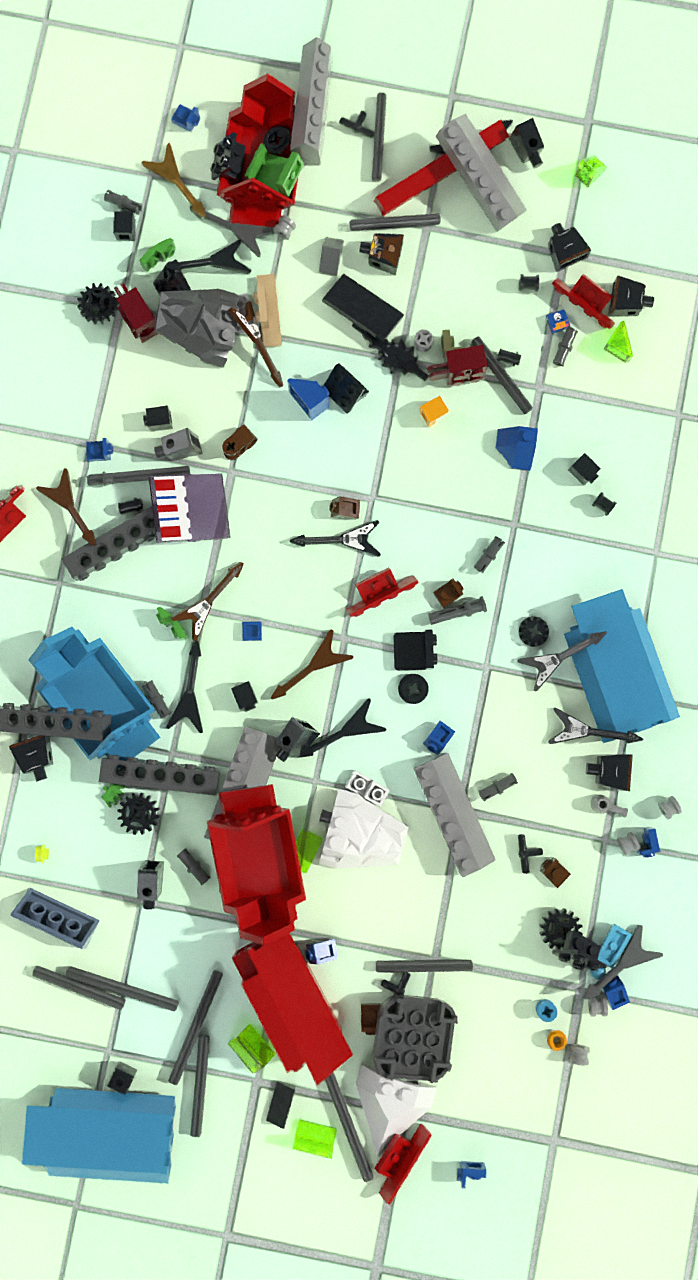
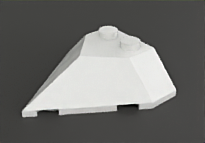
(390, 1104)

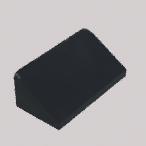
(280, 1104)

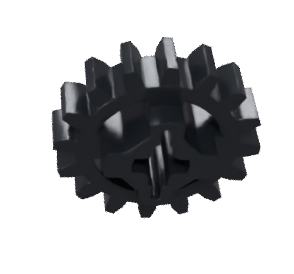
(91, 310)
(133, 806)
(554, 933)

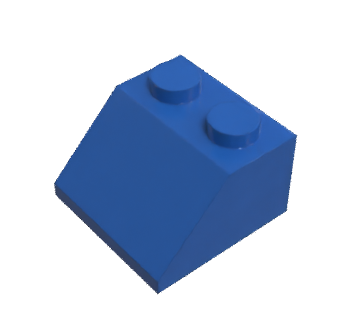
(309, 396)

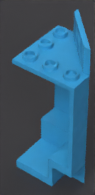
(91, 678)

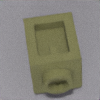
(447, 342)

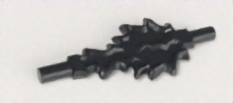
(395, 355)

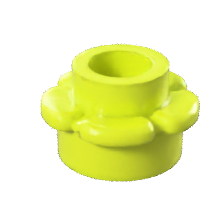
(41, 854)

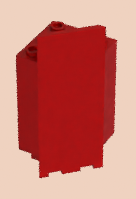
(263, 106)
(257, 863)
(292, 1007)

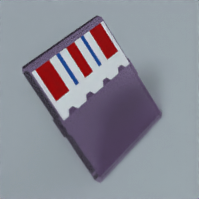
(189, 507)

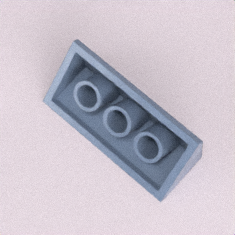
(56, 918)

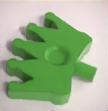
(111, 793)

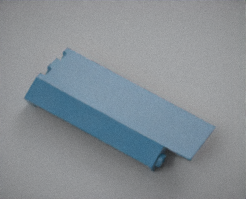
(621, 671)
(102, 1135)

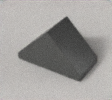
(331, 256)

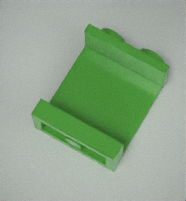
(274, 170)

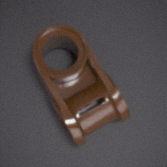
(241, 441)

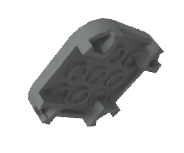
(414, 1038)

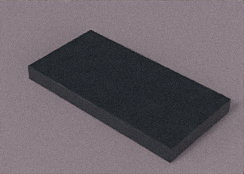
(363, 307)

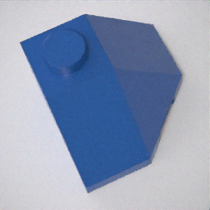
(517, 446)

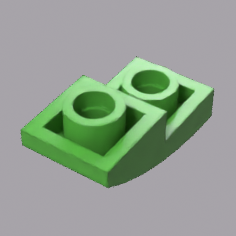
(162, 250)
(164, 617)

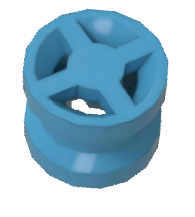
(544, 1006)

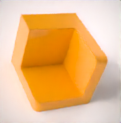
(433, 410)

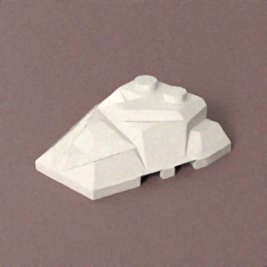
(361, 835)

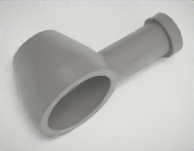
(608, 806)

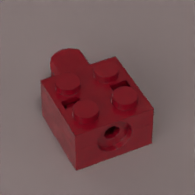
(136, 313)
(460, 366)

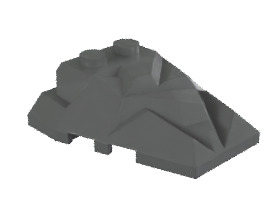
(199, 322)

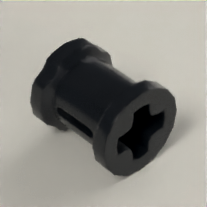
(529, 282)
(604, 504)

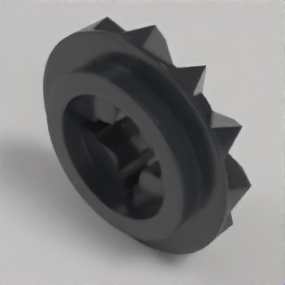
(271, 138)
(525, 634)
(422, 687)

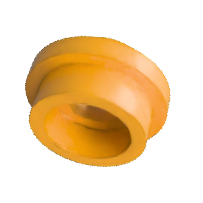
(556, 1046)

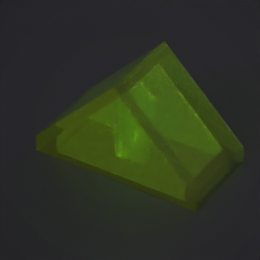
(589, 170)
(619, 344)

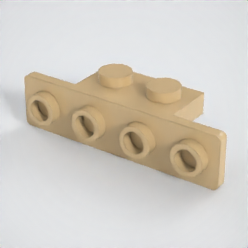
(268, 310)

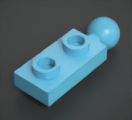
(611, 949)

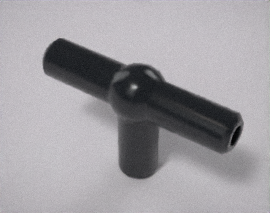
(357, 126)
(524, 853)
(397, 989)

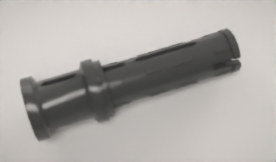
(466, 608)

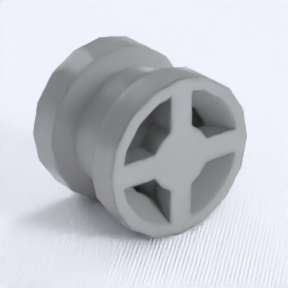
(284, 227)
(425, 337)
(670, 807)
(628, 844)
(598, 1006)
(579, 1054)

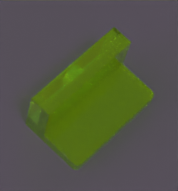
(307, 847)
(251, 1049)
(314, 1138)

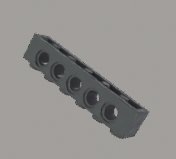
(124, 531)
(99, 722)
(109, 774)

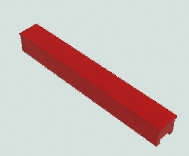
(432, 173)

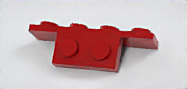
(589, 297)
(9, 513)
(378, 589)
(399, 1160)

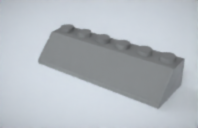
(312, 100)
(480, 172)
(250, 764)
(454, 815)

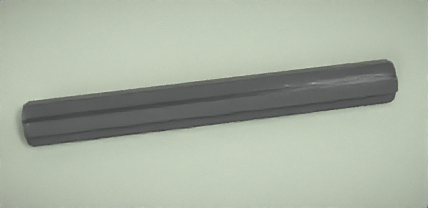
(379, 136)
(395, 222)
(504, 378)
(424, 966)
(79, 987)
(200, 1085)

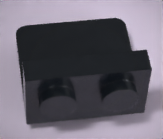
(415, 650)

